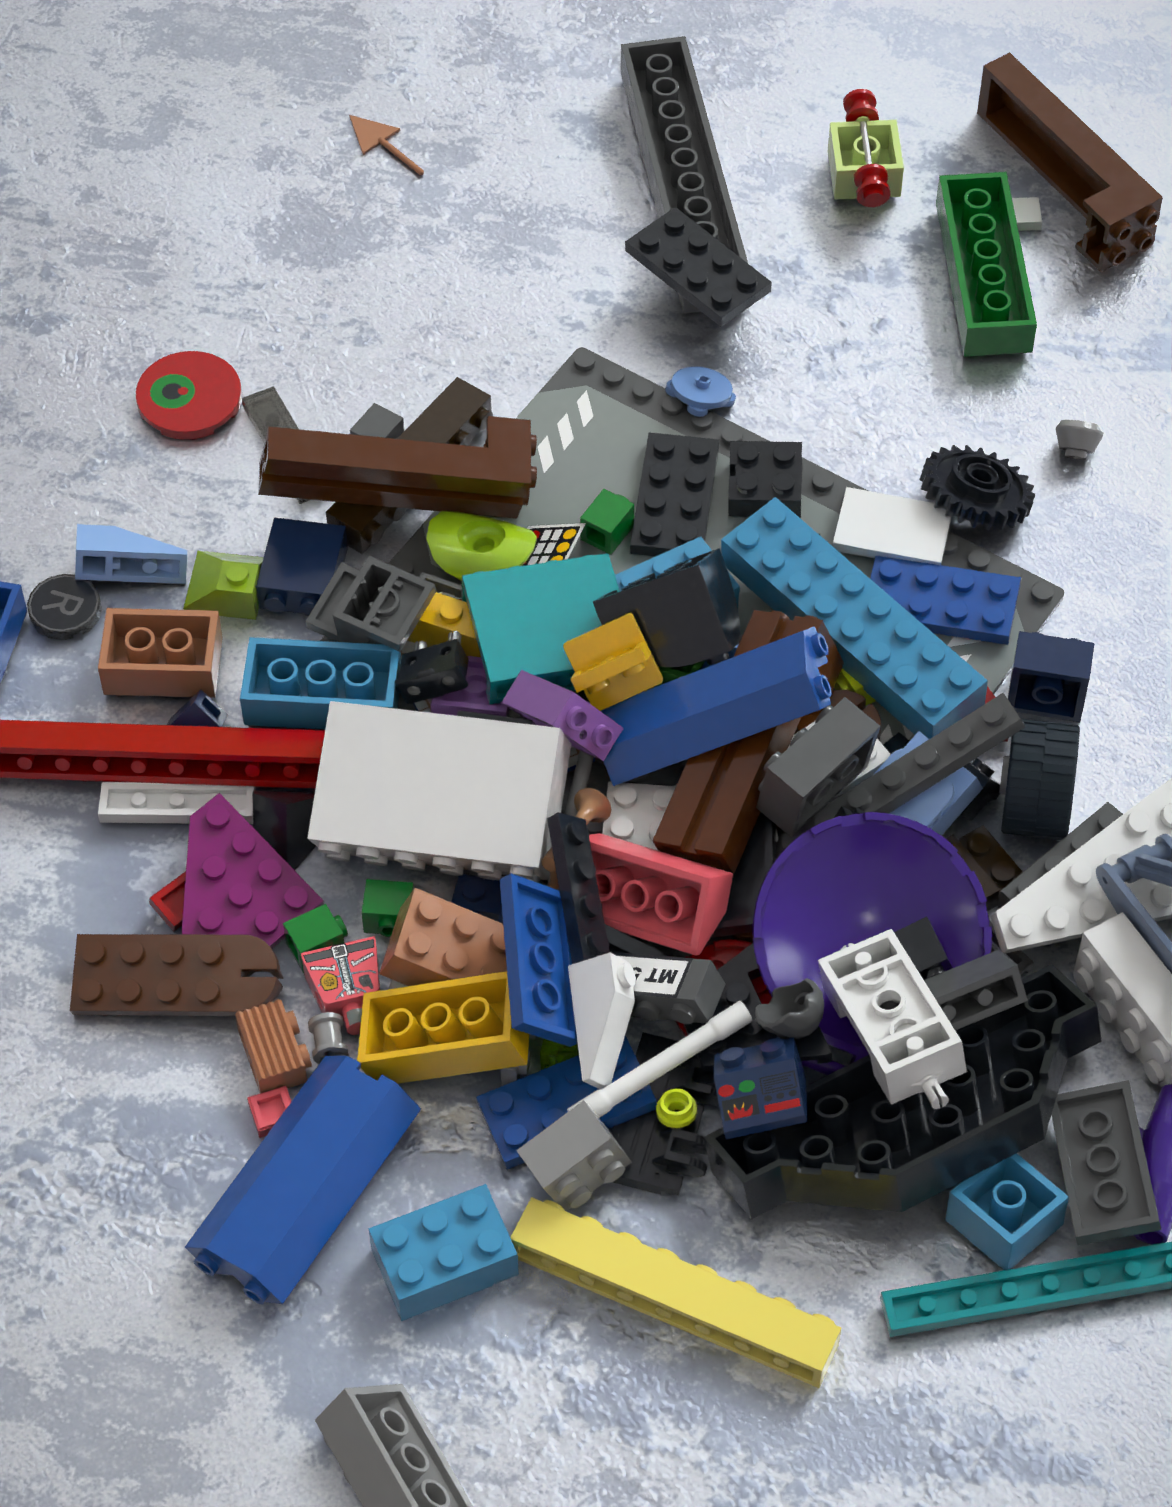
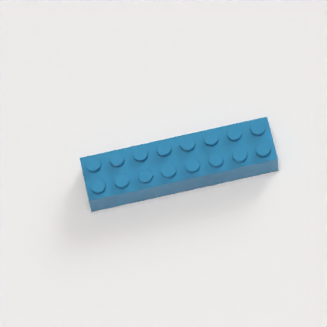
(876, 637)

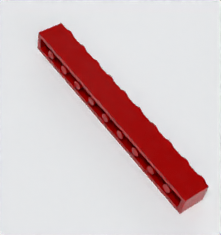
(160, 753)

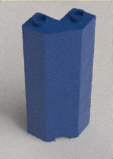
(719, 705)
(303, 1179)

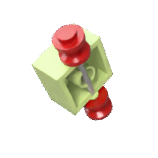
(865, 153)

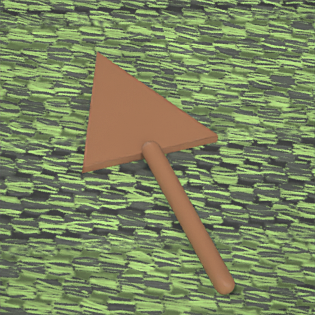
(373, 133)

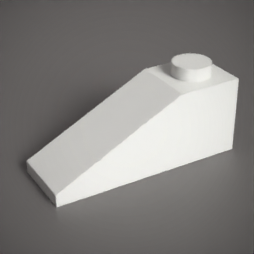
(602, 1010)

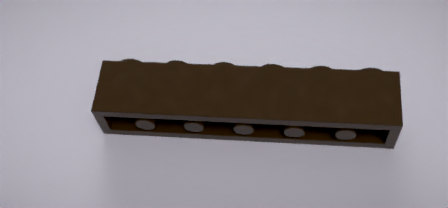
(450, 419)

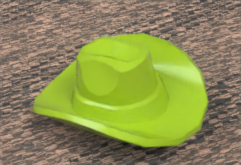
(476, 543)

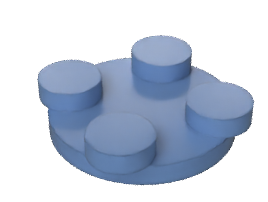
(701, 389)

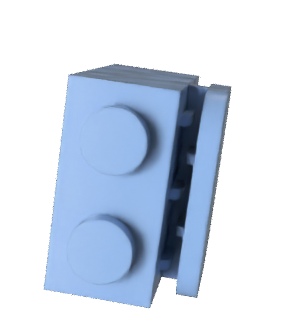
(943, 801)

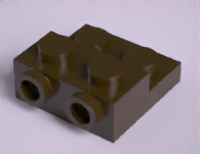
(988, 861)

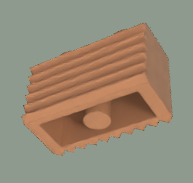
(272, 1047)

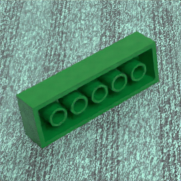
(985, 264)

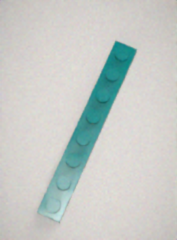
(1027, 1289)

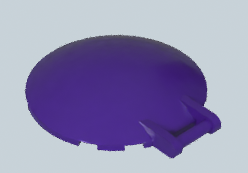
(852, 884)

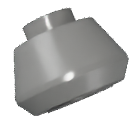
(1078, 438)

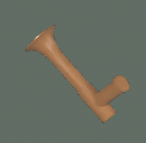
(592, 807)

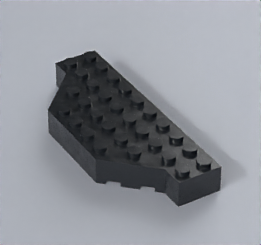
(896, 1155)

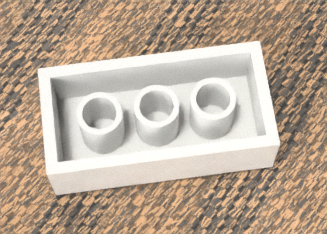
(1130, 992)

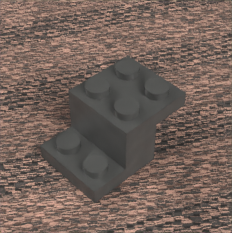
(371, 604)

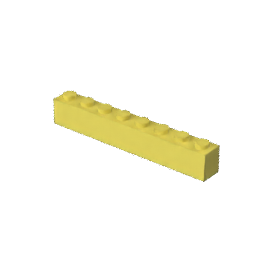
(676, 1291)

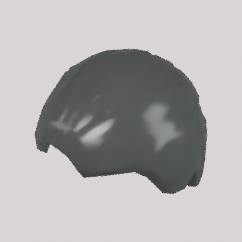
(792, 1010)

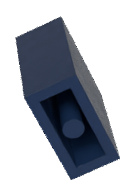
(299, 564)

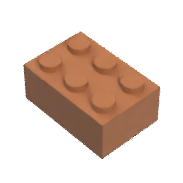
(160, 652)
(441, 942)

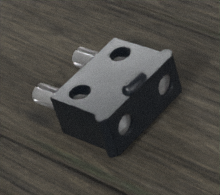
(433, 670)

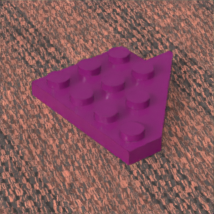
(238, 879)

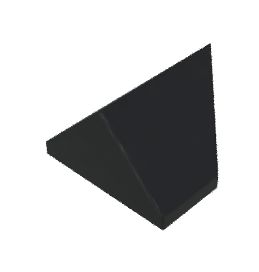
(284, 822)

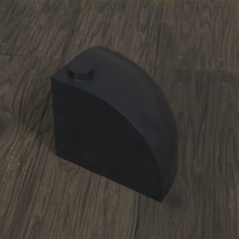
(683, 613)

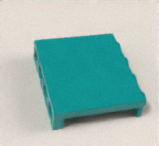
(529, 614)

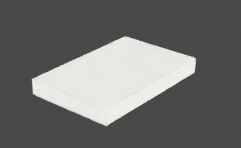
(891, 527)

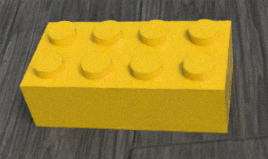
(440, 1030)

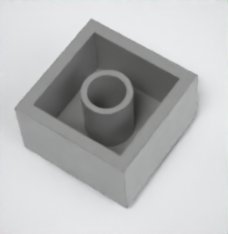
(574, 1157)

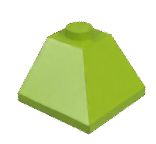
(224, 584)

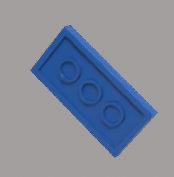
(951, 598)
(537, 960)
(536, 1101)

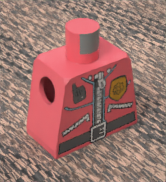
(342, 976)

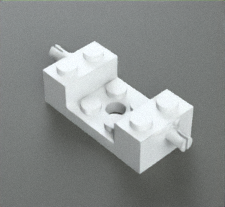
(908, 1045)

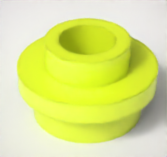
(676, 1100)

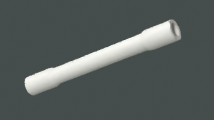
(716, 1029)

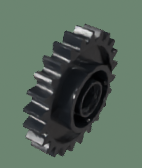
(977, 487)

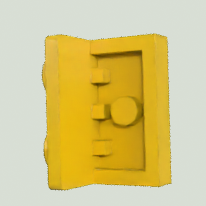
(612, 662)

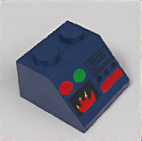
(760, 1087)

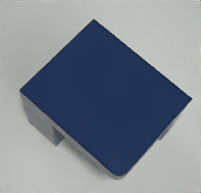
(199, 712)

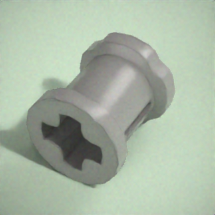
(327, 1035)

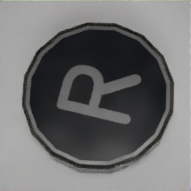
(64, 606)

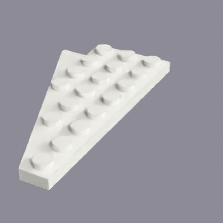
(1069, 895)

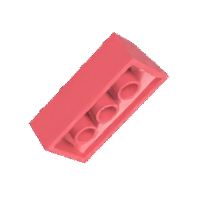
(659, 894)

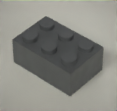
(817, 765)

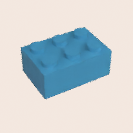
(443, 1252)

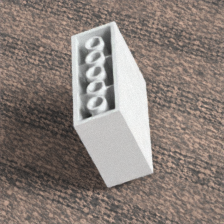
(438, 791)

